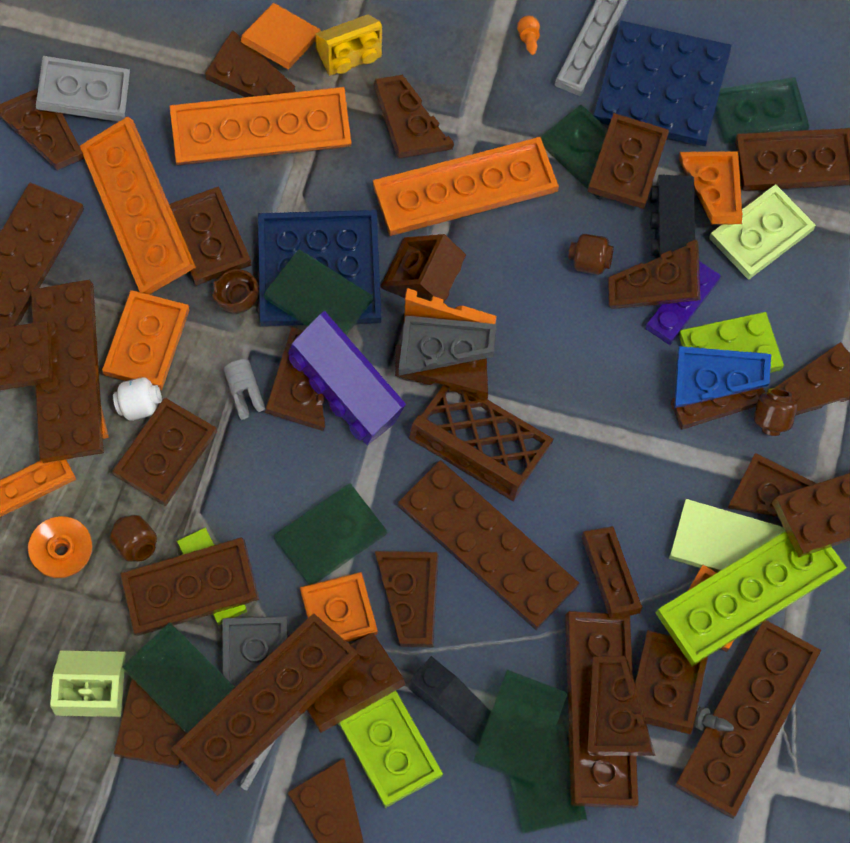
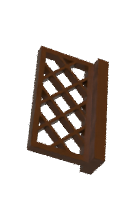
(471, 459)

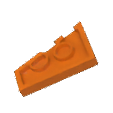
(716, 184)
(437, 309)

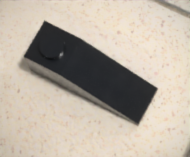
(451, 699)

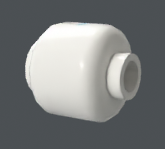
(137, 398)

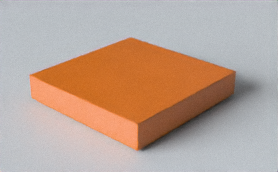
(280, 36)
(342, 606)

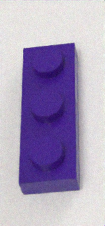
(674, 316)

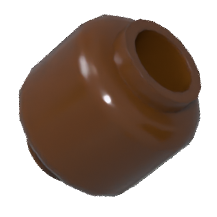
(591, 254)
(775, 411)
(133, 538)

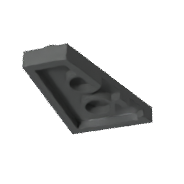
(443, 342)

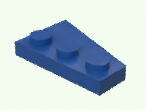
(717, 373)

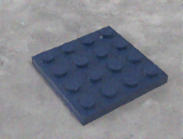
(664, 81)
(335, 238)

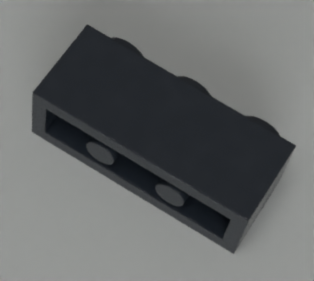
(673, 213)

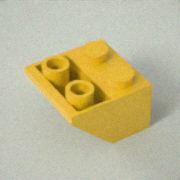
(350, 44)

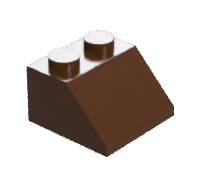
(424, 265)

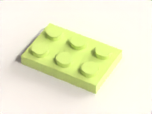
(767, 231)

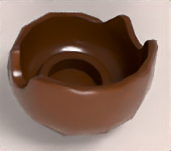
(236, 291)

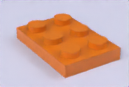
(146, 338)

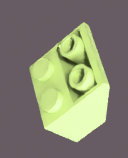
(88, 683)

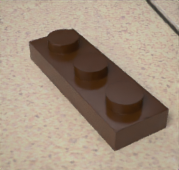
(716, 408)
(611, 572)

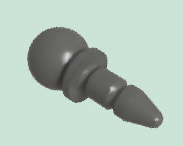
(705, 719)

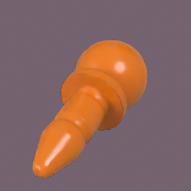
(529, 32)

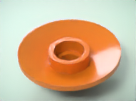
(54, 534)

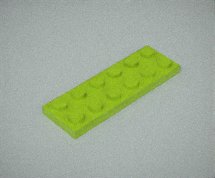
(745, 596)

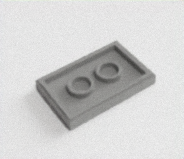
(82, 89)

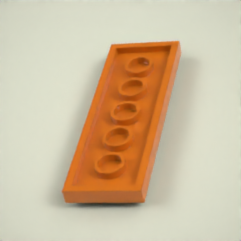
(260, 126)
(465, 186)
(137, 206)

